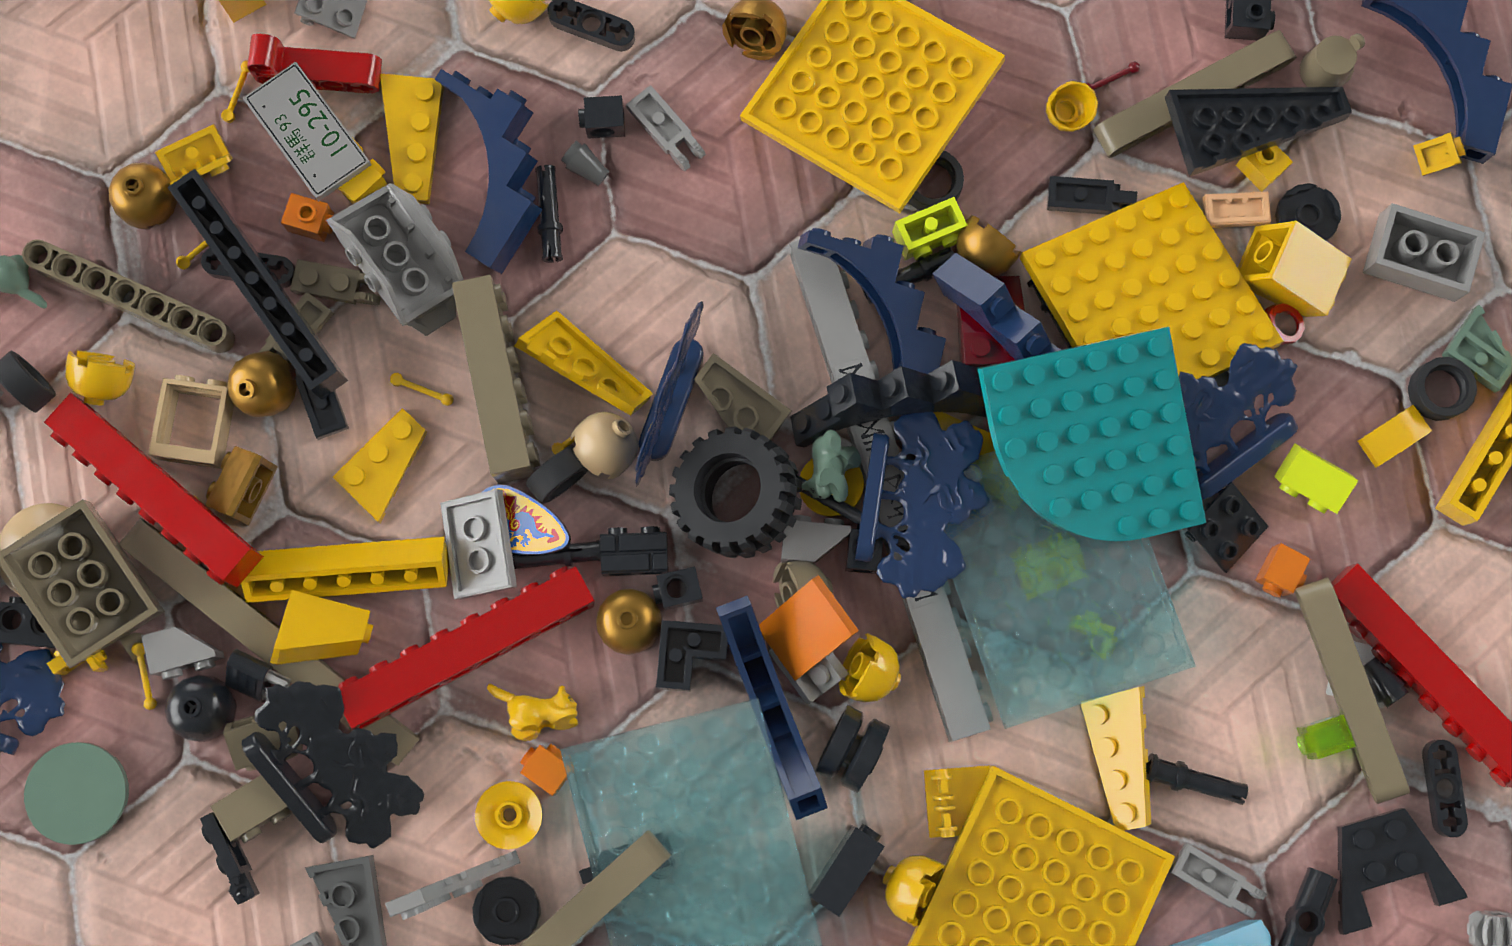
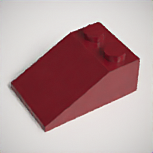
(976, 344)

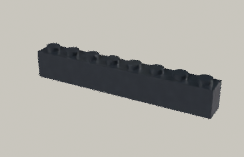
(258, 284)

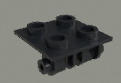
(1229, 527)

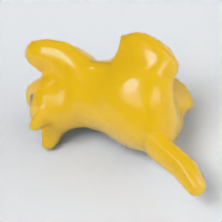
(532, 714)

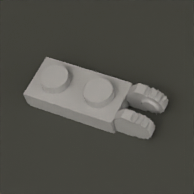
(664, 126)
(1214, 879)

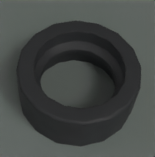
(955, 170)
(1463, 377)
(24, 382)
(556, 476)

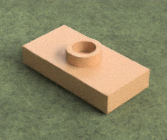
(1237, 209)

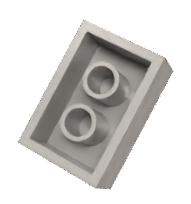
(1424, 252)

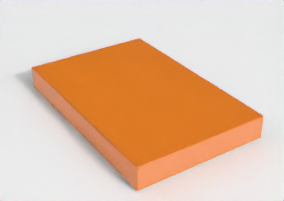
(807, 628)

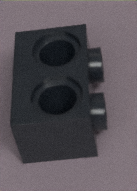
(28, 633)

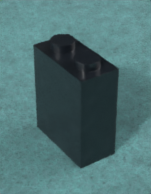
(846, 869)

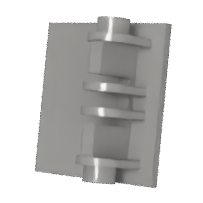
(337, 15)

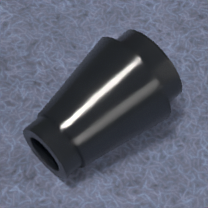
(1384, 683)

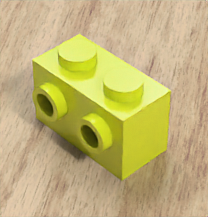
(929, 229)
(1315, 479)

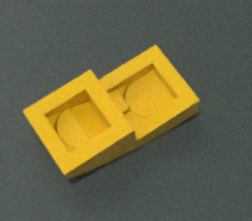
(1394, 436)

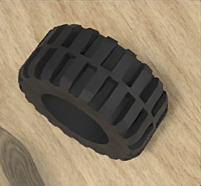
(700, 474)

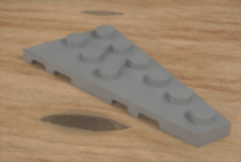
(458, 884)

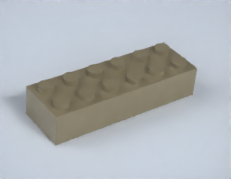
(494, 379)

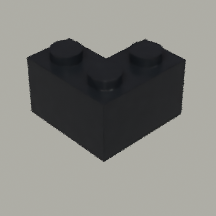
(680, 645)

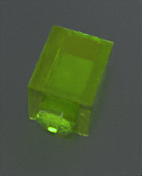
(1324, 737)

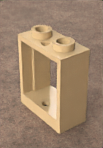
(165, 417)

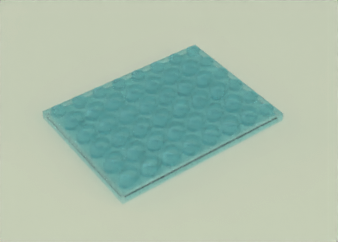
(1059, 610)
(719, 811)

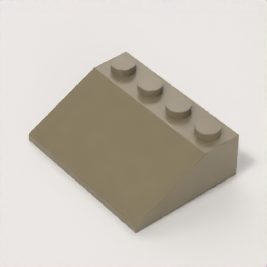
(79, 583)

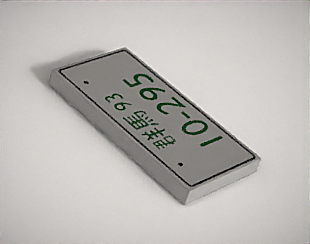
(307, 131)

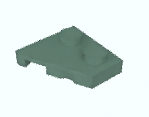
(1481, 351)

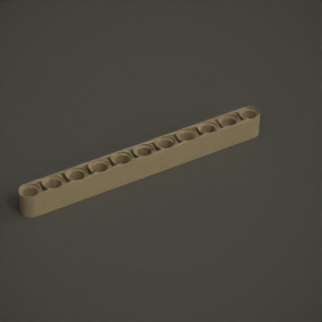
(240, 618)

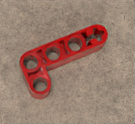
(324, 68)

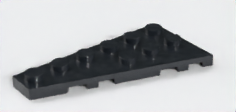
(1235, 123)

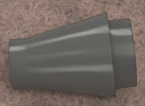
(584, 163)

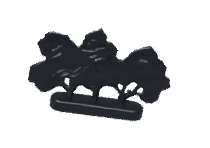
(344, 763)

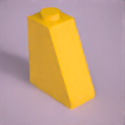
(319, 630)

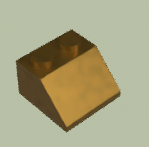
(240, 484)

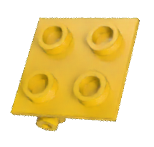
(951, 797)

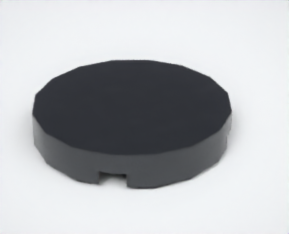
(1311, 207)
(506, 910)

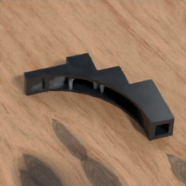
(901, 392)

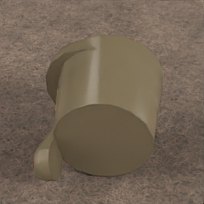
(1331, 61)

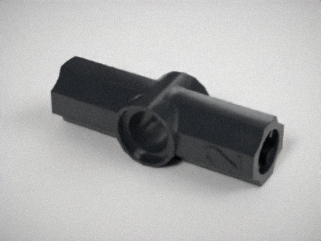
(1312, 898)

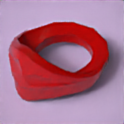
(1275, 309)

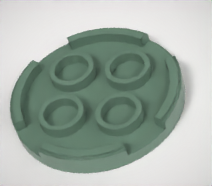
(76, 793)

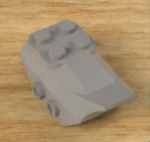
(401, 256)

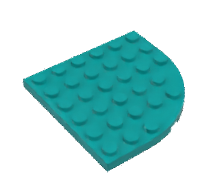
(1097, 437)

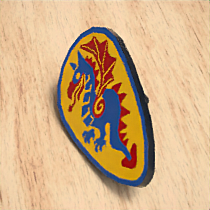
(531, 524)

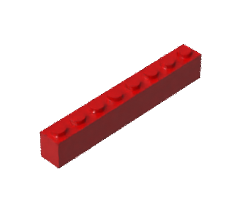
(153, 490)
(464, 648)
(1427, 671)

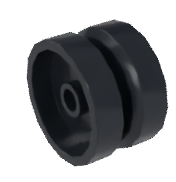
(855, 750)

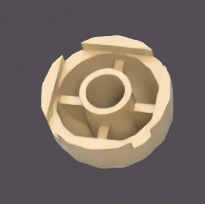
(605, 444)

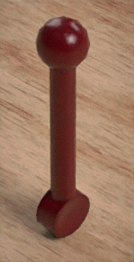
(1133, 68)

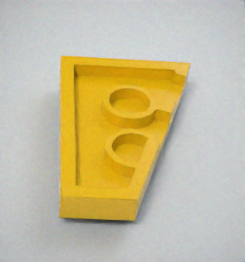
(381, 463)

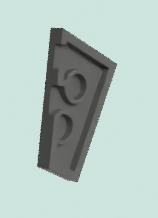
(352, 899)

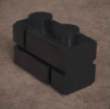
(634, 552)

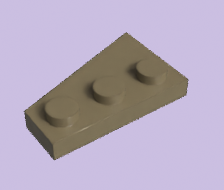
(739, 399)

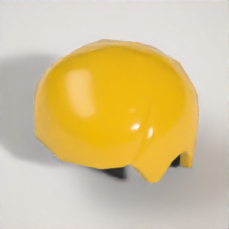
(1071, 106)

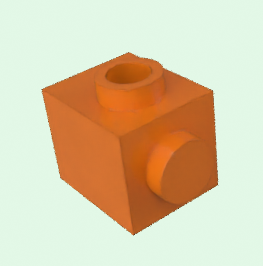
(307, 217)
(1282, 571)
(545, 768)

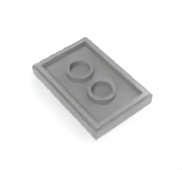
(478, 544)

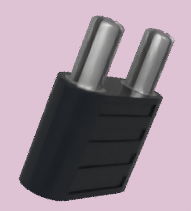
(251, 675)

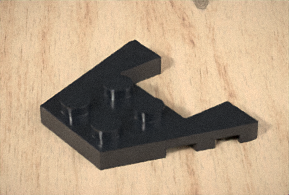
(1383, 852)

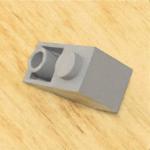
(812, 540)
(175, 650)

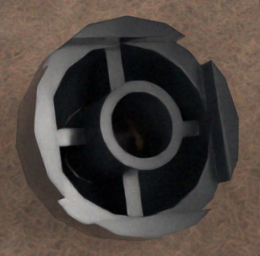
(213, 712)

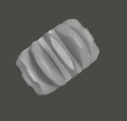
(1490, 928)

